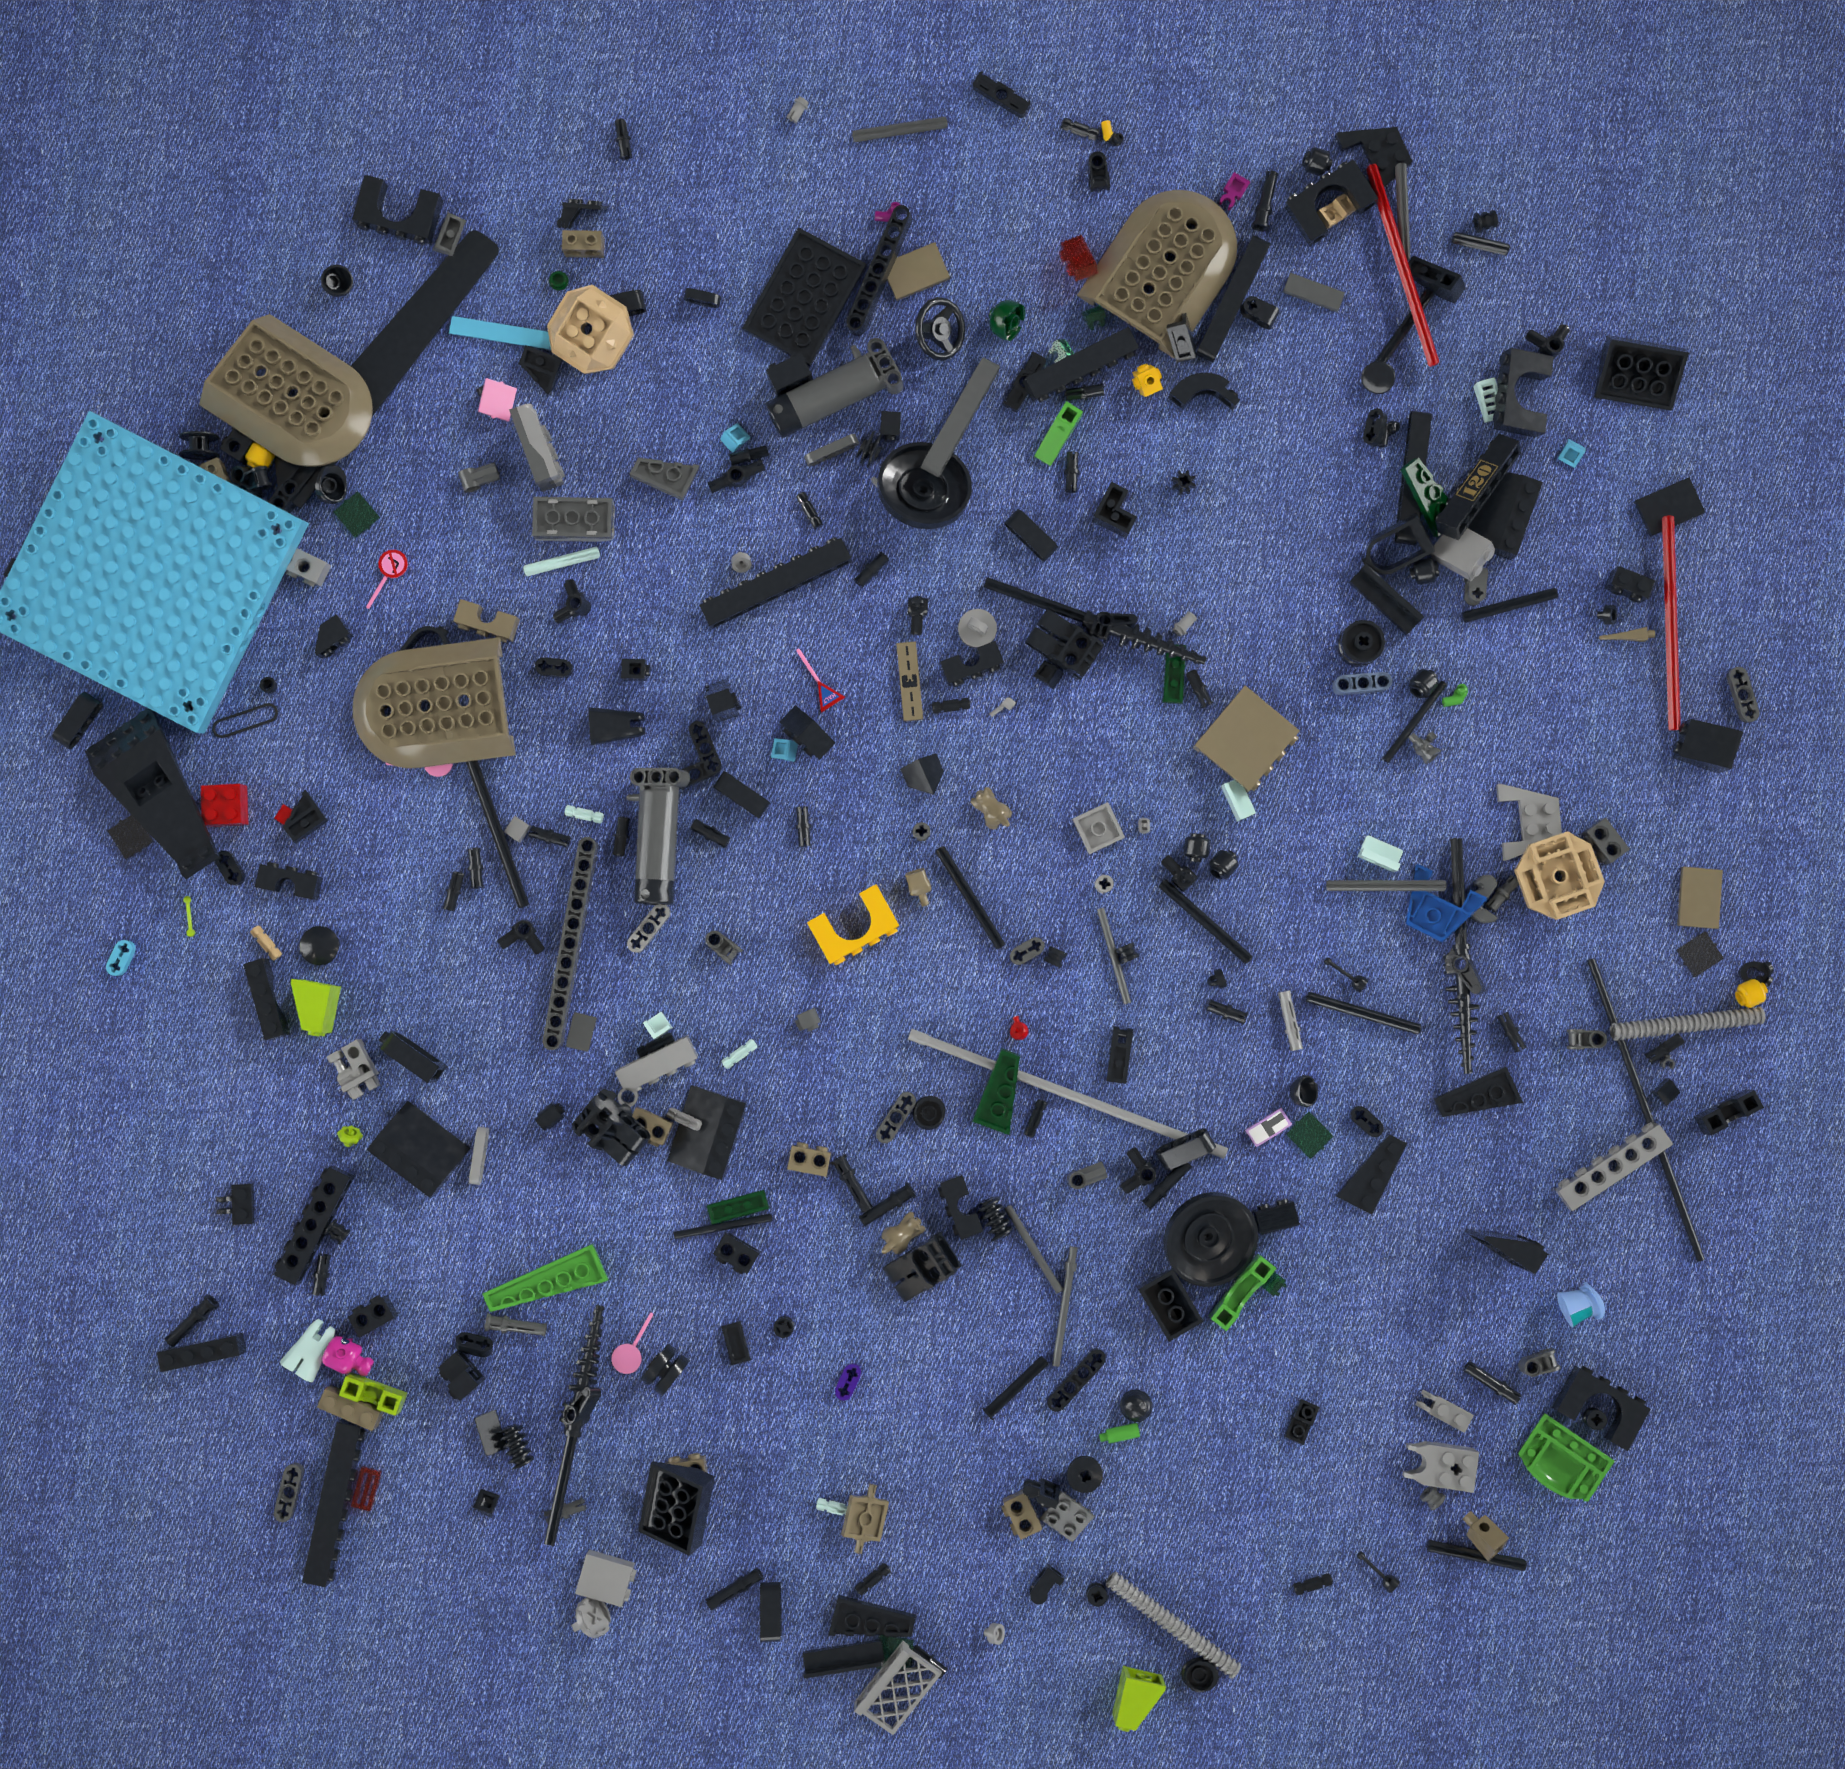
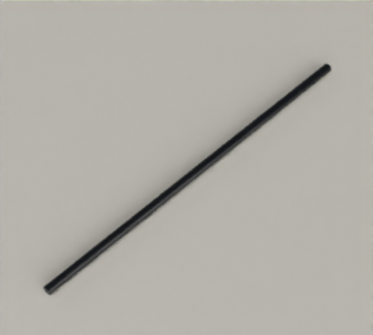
(1646, 1112)

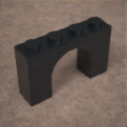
(1345, 179)
(418, 227)
(1509, 413)
(1629, 1411)

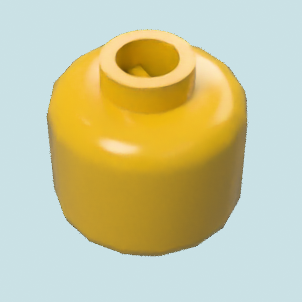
(259, 456)
(1751, 993)

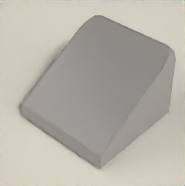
(517, 829)

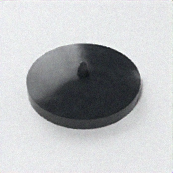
(919, 496)
(1210, 1239)

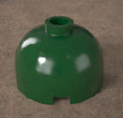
(1005, 319)

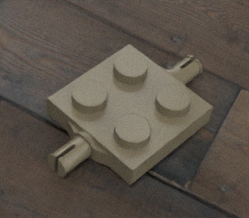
(865, 1518)

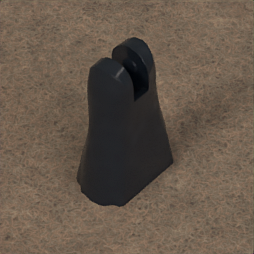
(613, 725)

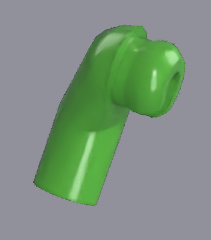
(1457, 698)

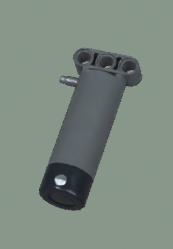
(835, 389)
(656, 833)

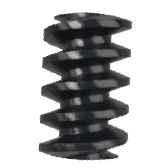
(995, 1217)
(516, 1445)

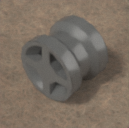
(1432, 1497)

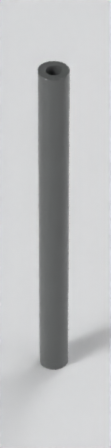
(1114, 956)
(1033, 1249)

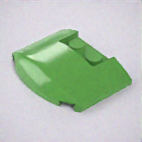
(1564, 1460)

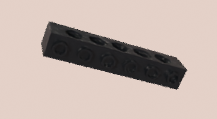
(294, 1273)

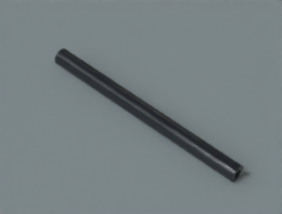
(1414, 722)
(723, 1226)

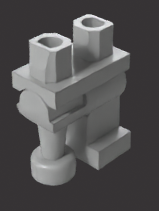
(360, 1071)

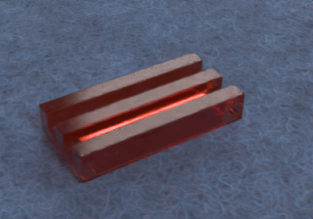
(371, 1472)

